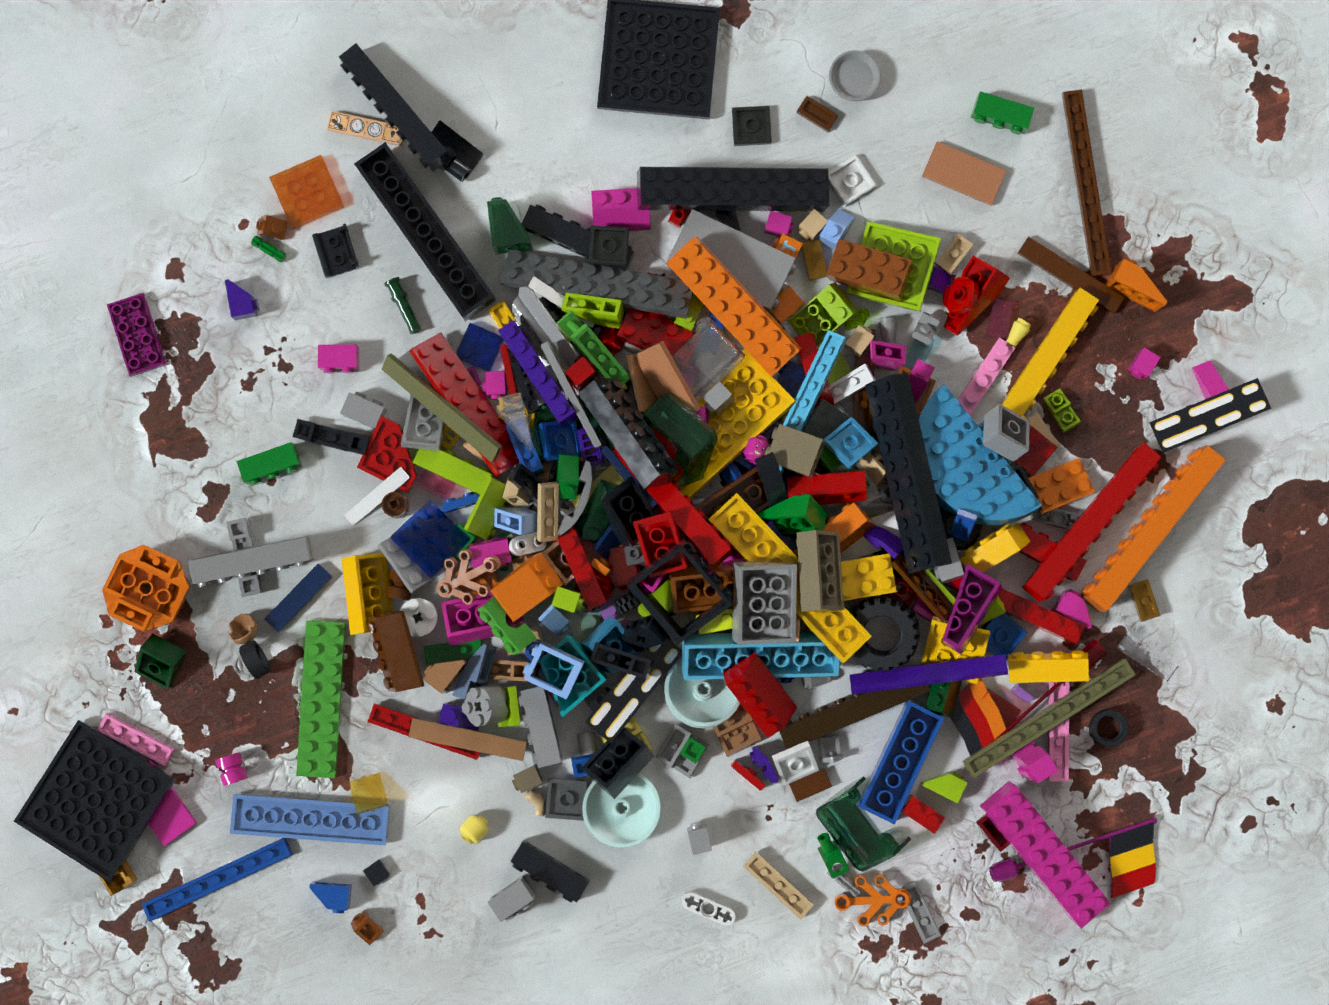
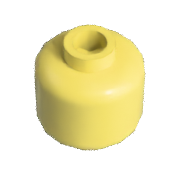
(474, 829)

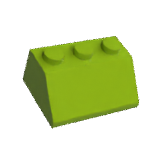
(482, 516)

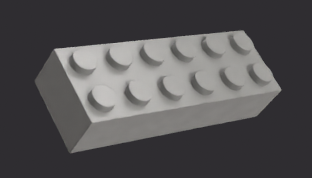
(249, 560)

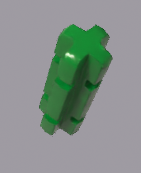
(268, 249)

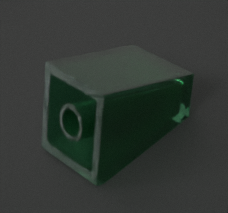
(506, 228)

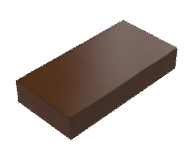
(817, 114)
(810, 785)

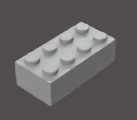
(541, 727)

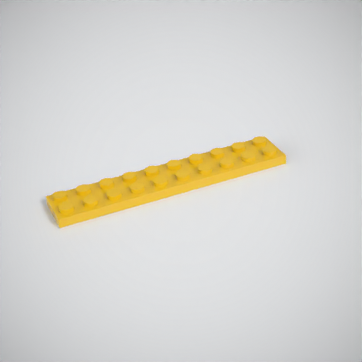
(758, 543)

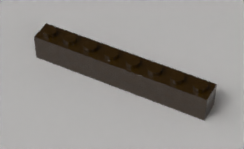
(845, 713)

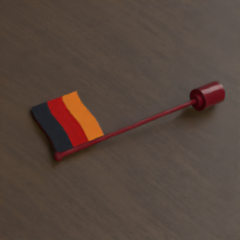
(980, 718)

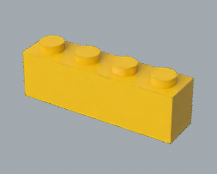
(1048, 667)

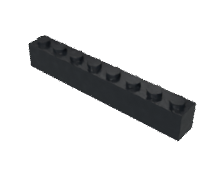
(395, 108)

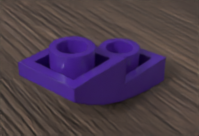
(881, 537)
(760, 759)

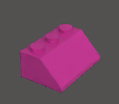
(619, 209)

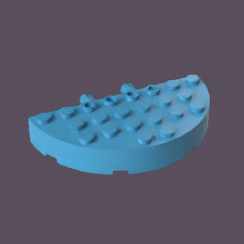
(967, 471)

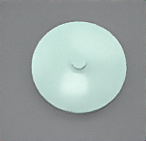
(698, 702)
(626, 818)

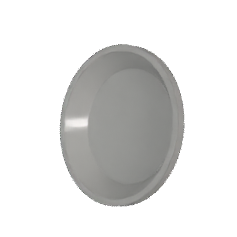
(854, 75)

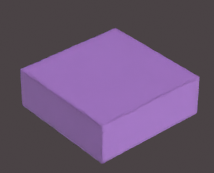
(1022, 694)

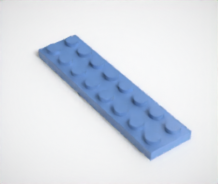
(307, 820)

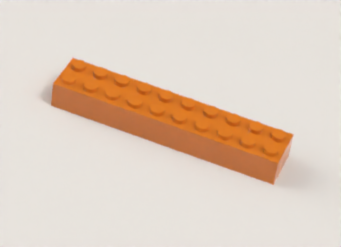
(1152, 528)

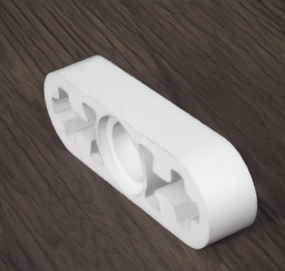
(719, 919)

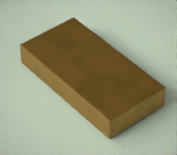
(814, 260)

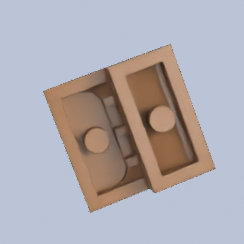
(737, 732)

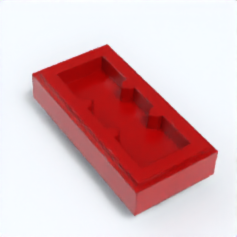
(749, 774)

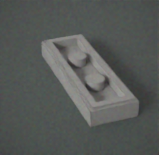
(921, 914)

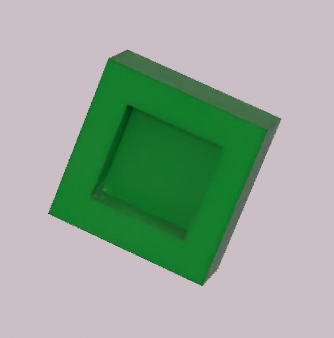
(692, 750)

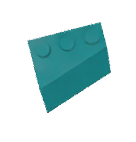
(558, 671)

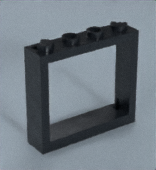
(658, 611)

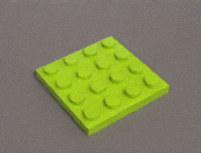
(911, 245)

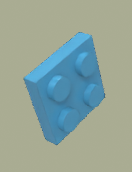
(850, 443)

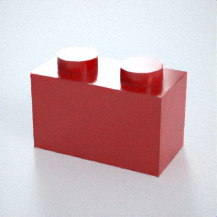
(922, 814)

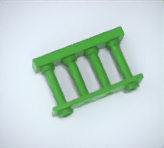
(592, 348)

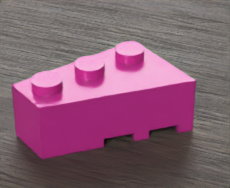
(1034, 763)

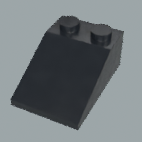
(623, 507)

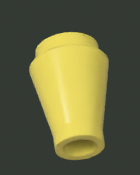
(1018, 331)

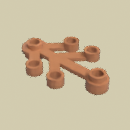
(464, 577)

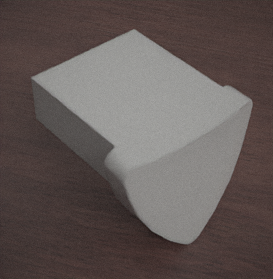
(830, 749)

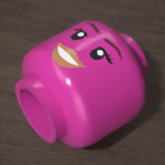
(755, 448)

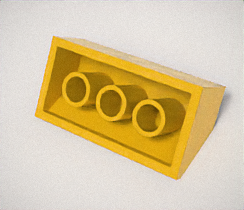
(365, 589)

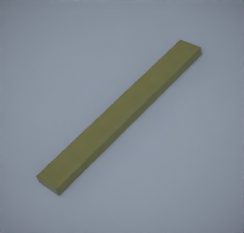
(441, 408)

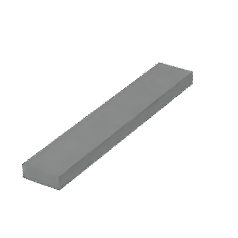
(571, 394)

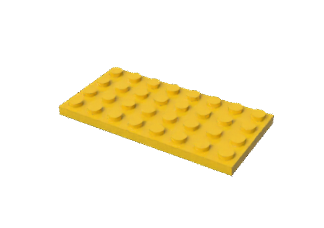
(755, 409)

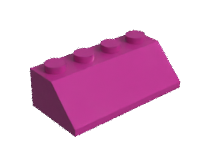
(464, 622)

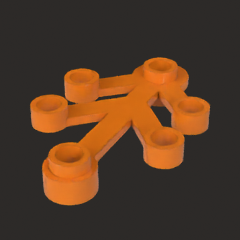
(875, 899)

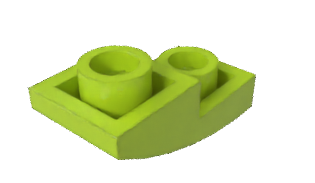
(1061, 410)

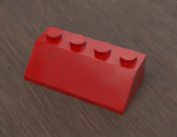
(760, 694)

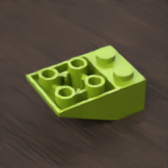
(824, 312)

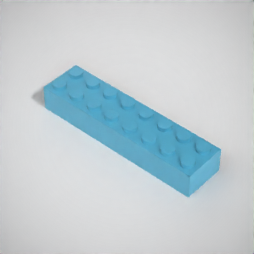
(712, 654)

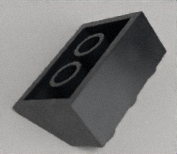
(618, 762)

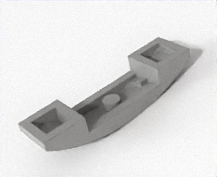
(585, 477)
(241, 538)

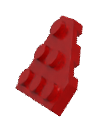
(386, 454)

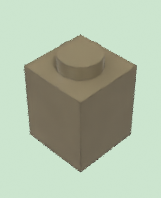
(527, 779)

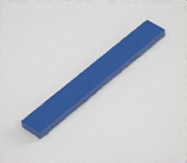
(217, 879)

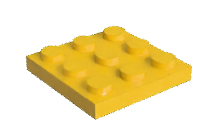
(937, 652)

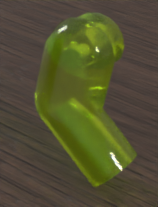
(859, 319)

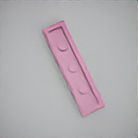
(136, 739)

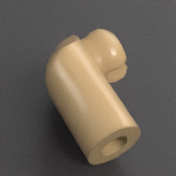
(538, 800)

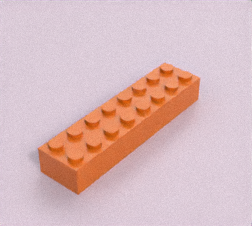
(733, 305)

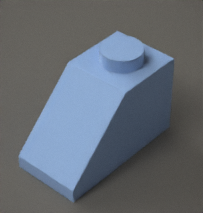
(836, 228)
(516, 520)
(555, 620)

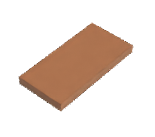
(964, 173)
(664, 374)

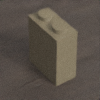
(796, 450)

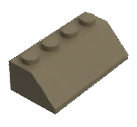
(820, 571)

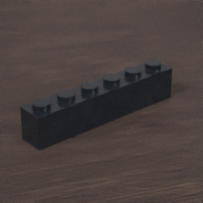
(562, 233)

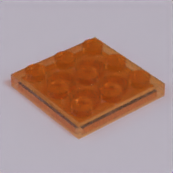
(306, 192)

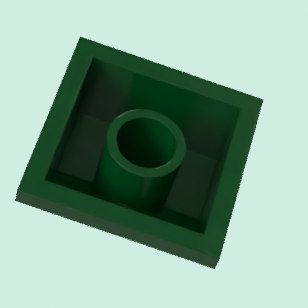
(159, 661)

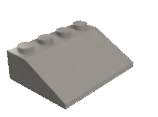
(764, 602)

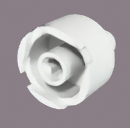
(429, 614)

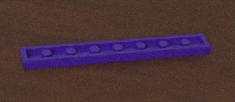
(929, 674)

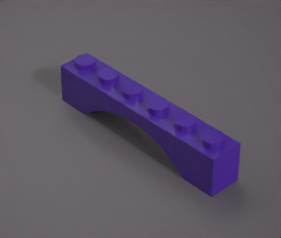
(538, 373)

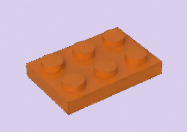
(1062, 485)

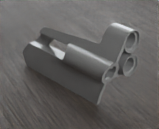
(545, 327)

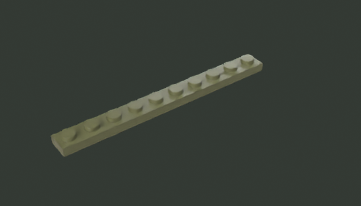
(1048, 718)

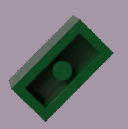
(943, 698)

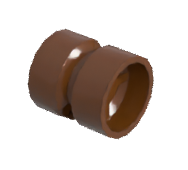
(395, 505)
(397, 588)

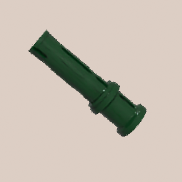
(399, 297)

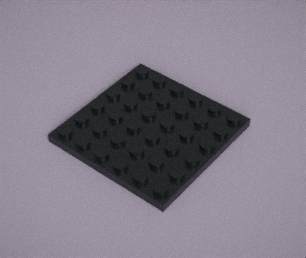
(658, 58)
(94, 800)

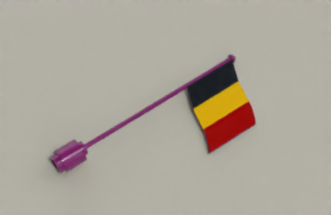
(1129, 858)

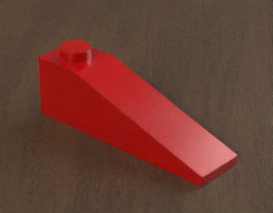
(990, 282)

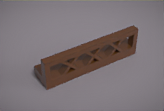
(925, 589)

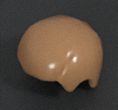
(243, 629)

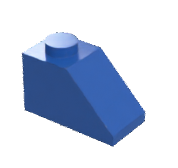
(333, 895)

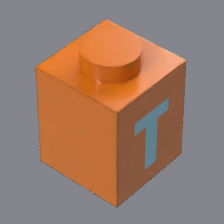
(787, 245)

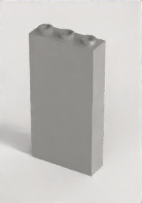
(752, 262)

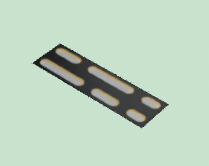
(1210, 415)
(631, 692)

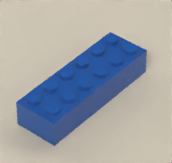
(900, 762)

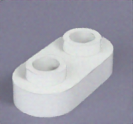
(529, 545)

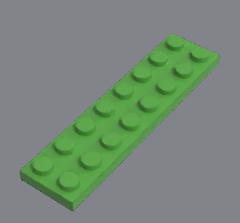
(321, 699)

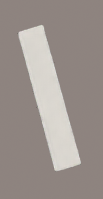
(550, 294)
(375, 497)

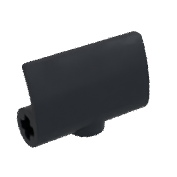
(462, 154)

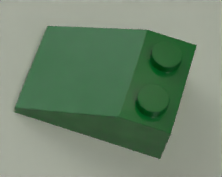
(796, 515)

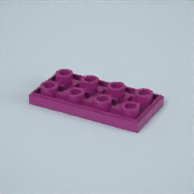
(136, 334)

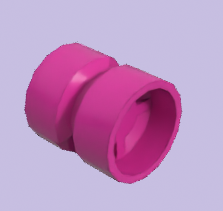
(231, 769)

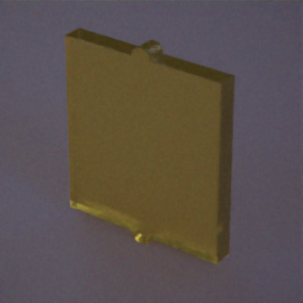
(368, 793)

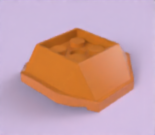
(126, 584)

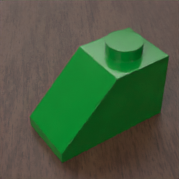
(568, 476)

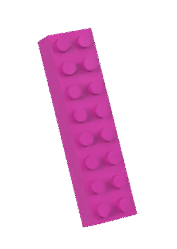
(1045, 854)

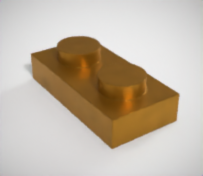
(1144, 600)

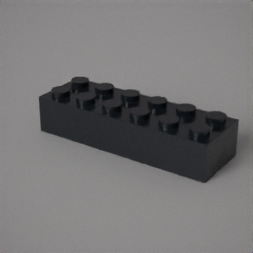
(629, 432)

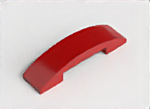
(807, 355)

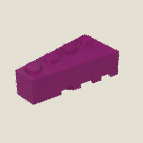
(970, 607)

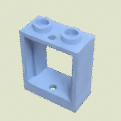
(529, 668)

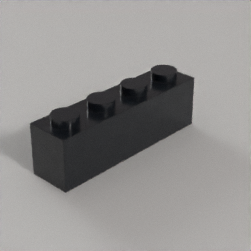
(550, 871)

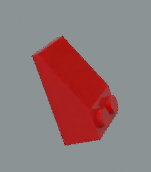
(656, 536)

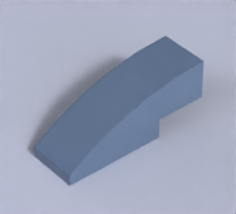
(476, 671)

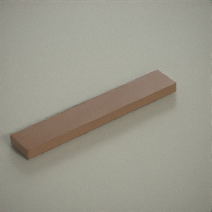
(467, 739)

